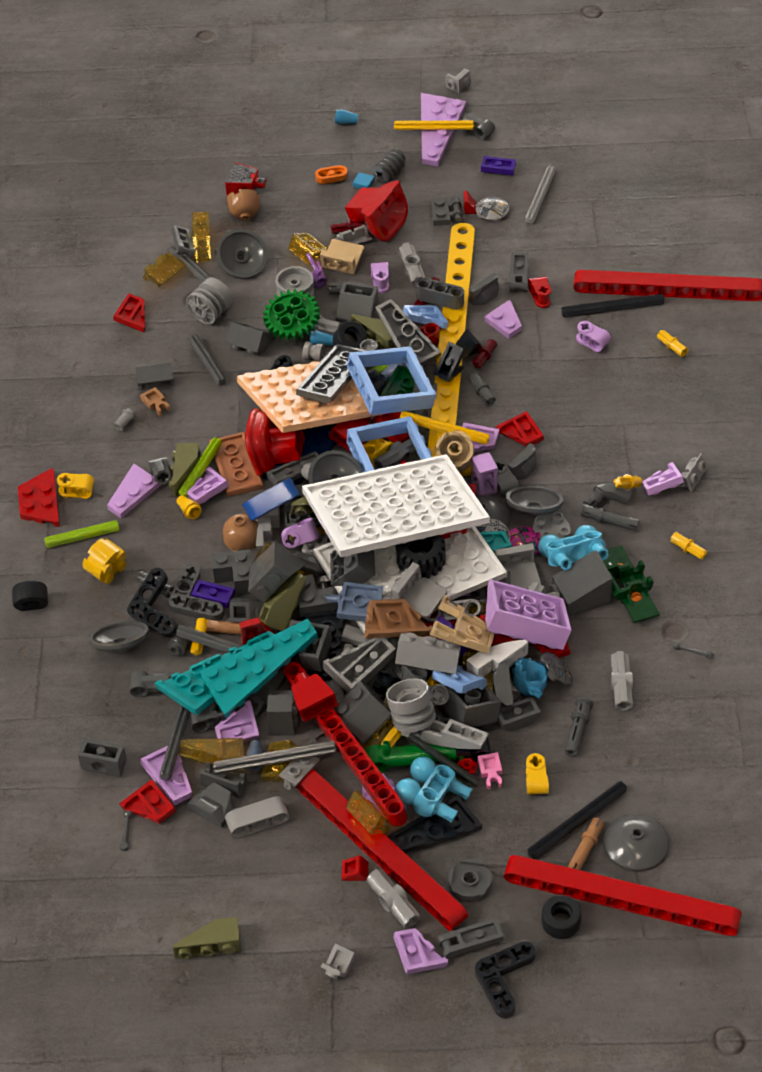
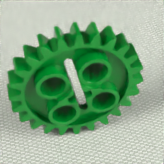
(293, 308)

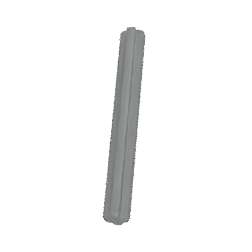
(540, 194)

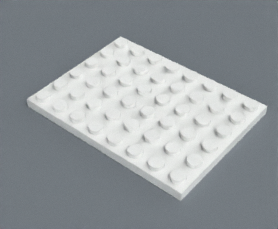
(394, 505)
(466, 569)

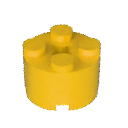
(105, 560)

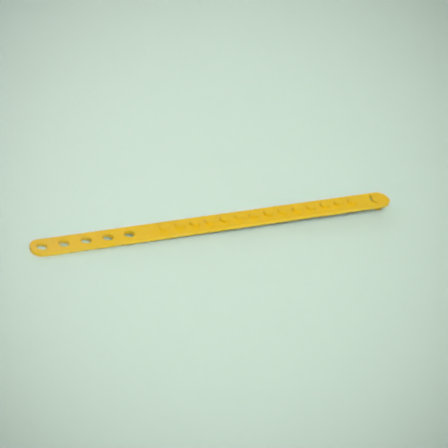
(447, 393)

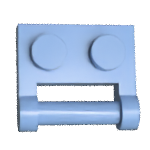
(461, 681)

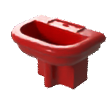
(381, 208)
(268, 445)

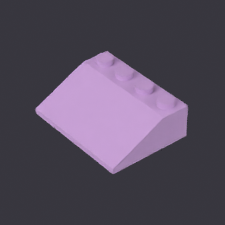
(527, 615)

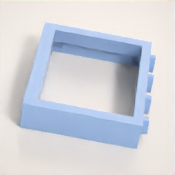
(392, 403)
(381, 430)

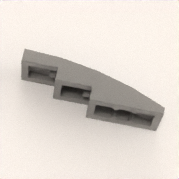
(265, 527)
(451, 735)

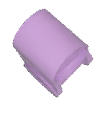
(380, 276)
(593, 336)
(302, 532)

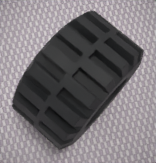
(429, 562)

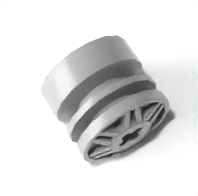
(209, 300)
(411, 705)

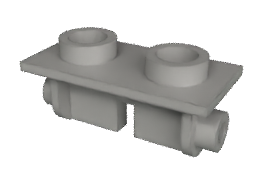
(359, 235)
(693, 472)
(297, 771)

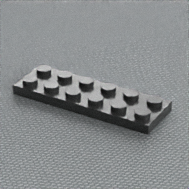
(328, 376)

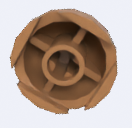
(243, 204)
(240, 532)

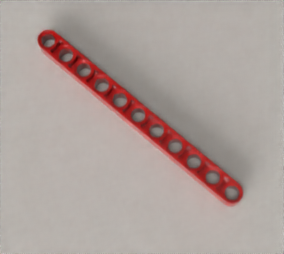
(668, 284)
(356, 758)
(384, 853)
(623, 895)

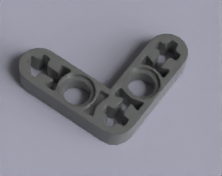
(189, 601)

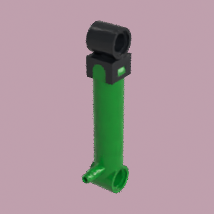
(390, 757)

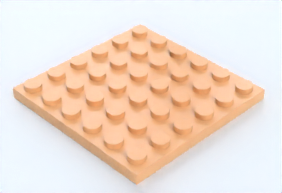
(276, 396)

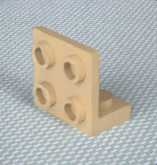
(341, 256)

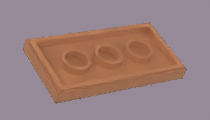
(236, 466)

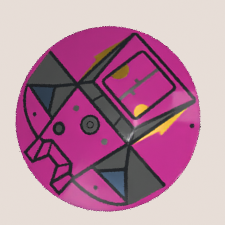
(525, 535)

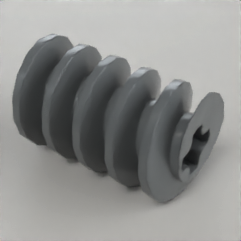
(389, 165)

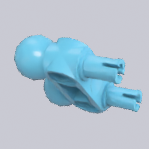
(573, 548)
(437, 782)

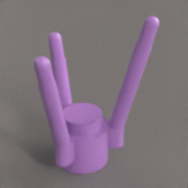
(318, 275)

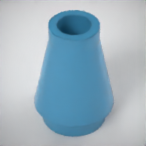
(345, 117)
(321, 338)

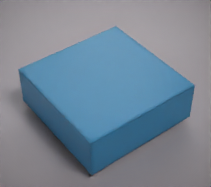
(363, 181)

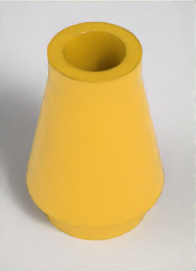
(189, 507)

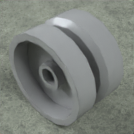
(295, 278)

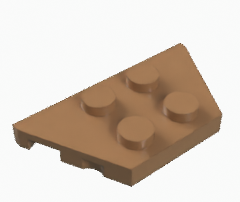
(392, 618)

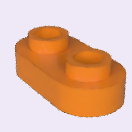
(331, 174)

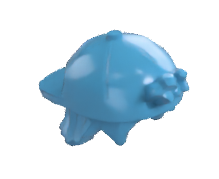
(530, 676)

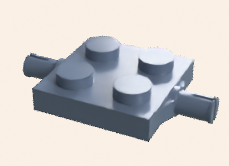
(354, 600)

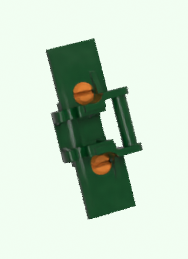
(635, 586)

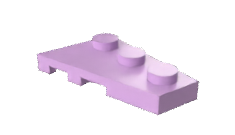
(132, 491)
(177, 787)

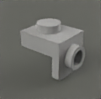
(458, 82)
(339, 962)

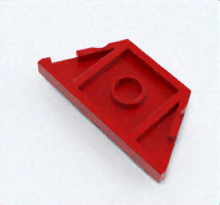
(39, 499)

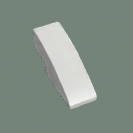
(484, 663)

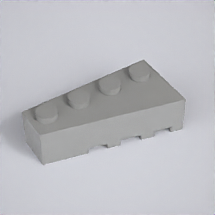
(406, 333)

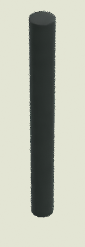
(443, 759)

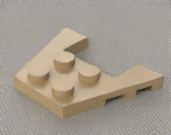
(467, 630)

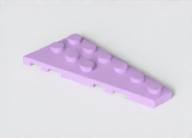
(438, 109)

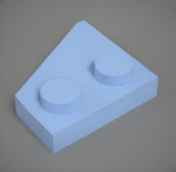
(425, 314)

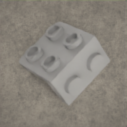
(520, 563)
(418, 592)

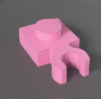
(490, 768)

